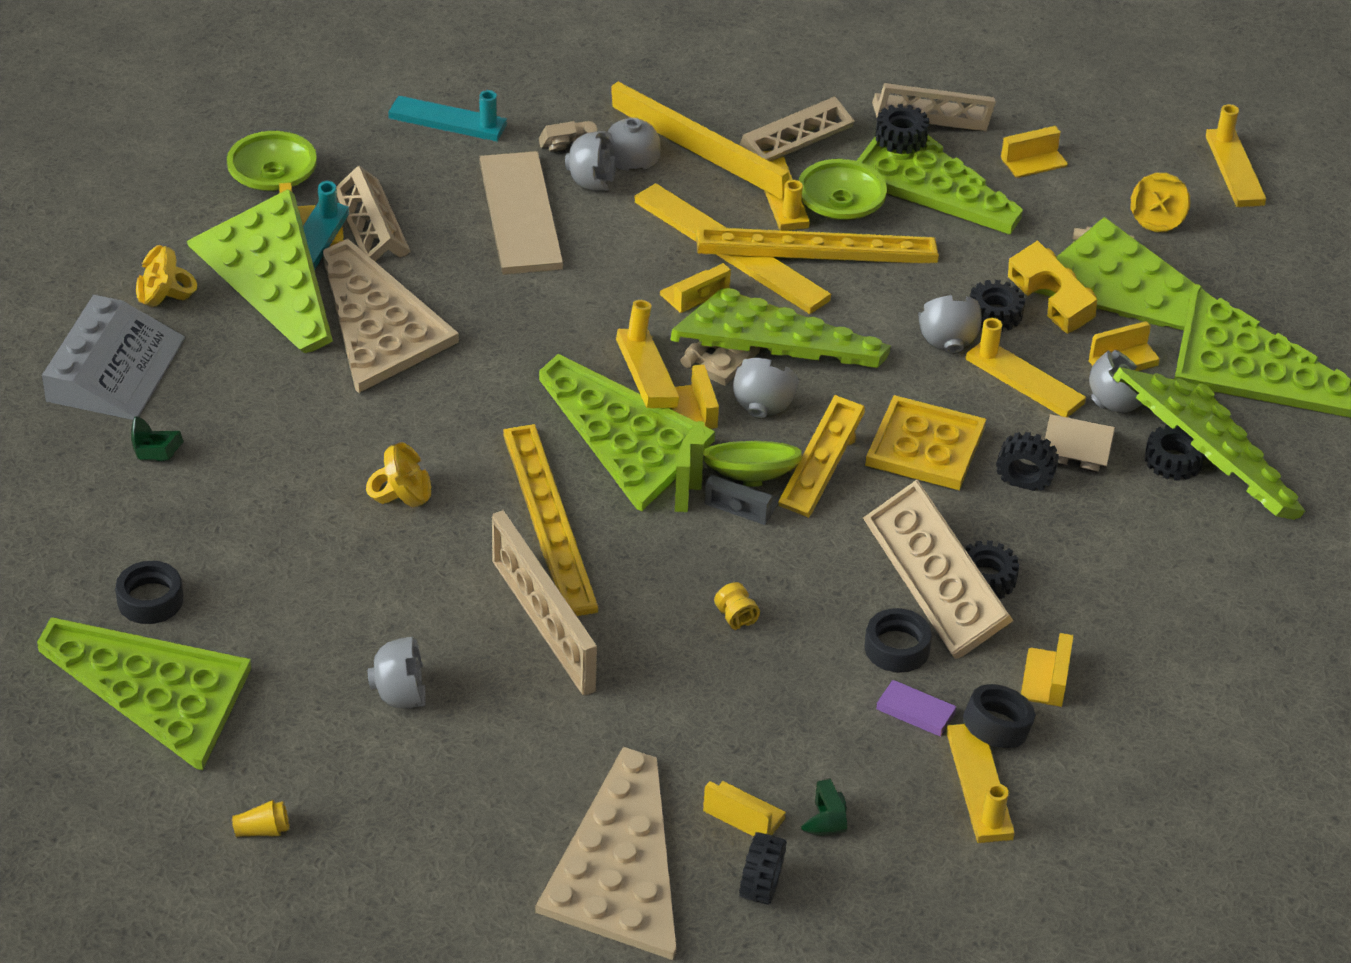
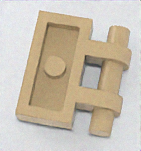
(562, 134)
(720, 364)

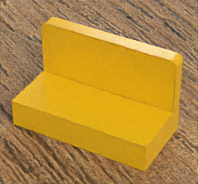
(1033, 152)
(697, 288)
(1128, 340)
(698, 399)
(1047, 673)
(741, 809)

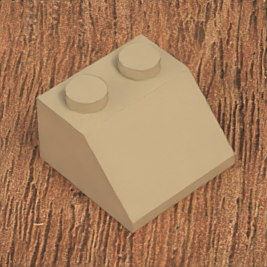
(1080, 441)

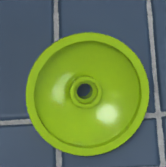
(271, 159)
(842, 189)
(752, 460)

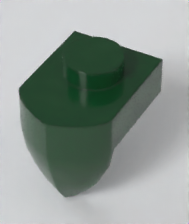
(153, 444)
(831, 809)

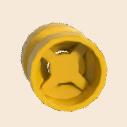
(736, 605)

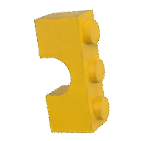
(1039, 269)

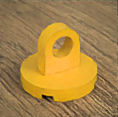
(1160, 202)
(162, 277)
(403, 478)

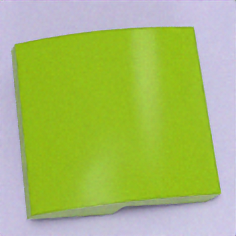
(689, 466)

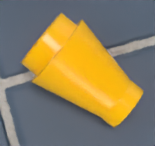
(263, 820)

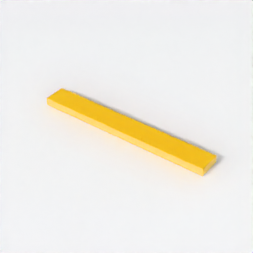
(701, 140)
(816, 245)
(763, 269)
(550, 519)

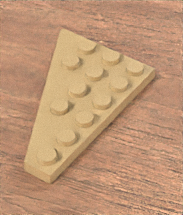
(379, 318)
(617, 863)

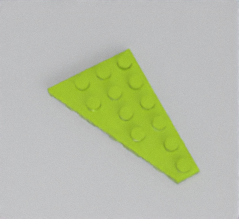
(942, 184)
(270, 265)
(1127, 277)
(743, 322)
(1244, 360)
(1214, 435)
(630, 440)
(160, 685)

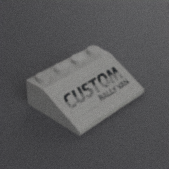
(111, 359)

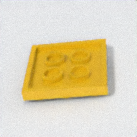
(926, 442)

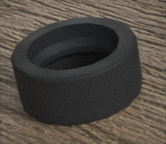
(149, 610)
(892, 658)
(993, 729)

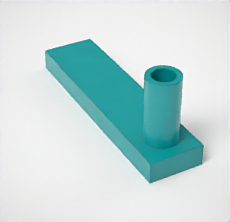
(452, 119)
(324, 221)

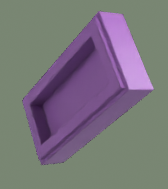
(916, 708)

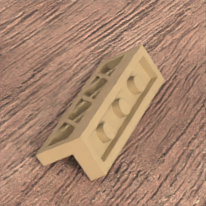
(940, 111)
(798, 126)
(374, 208)

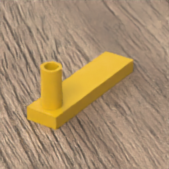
(1233, 160)
(790, 211)
(645, 361)
(1021, 374)
(822, 456)
(981, 786)

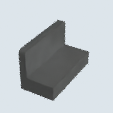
(740, 499)

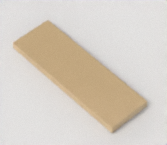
(520, 213)
(937, 570)
(544, 603)

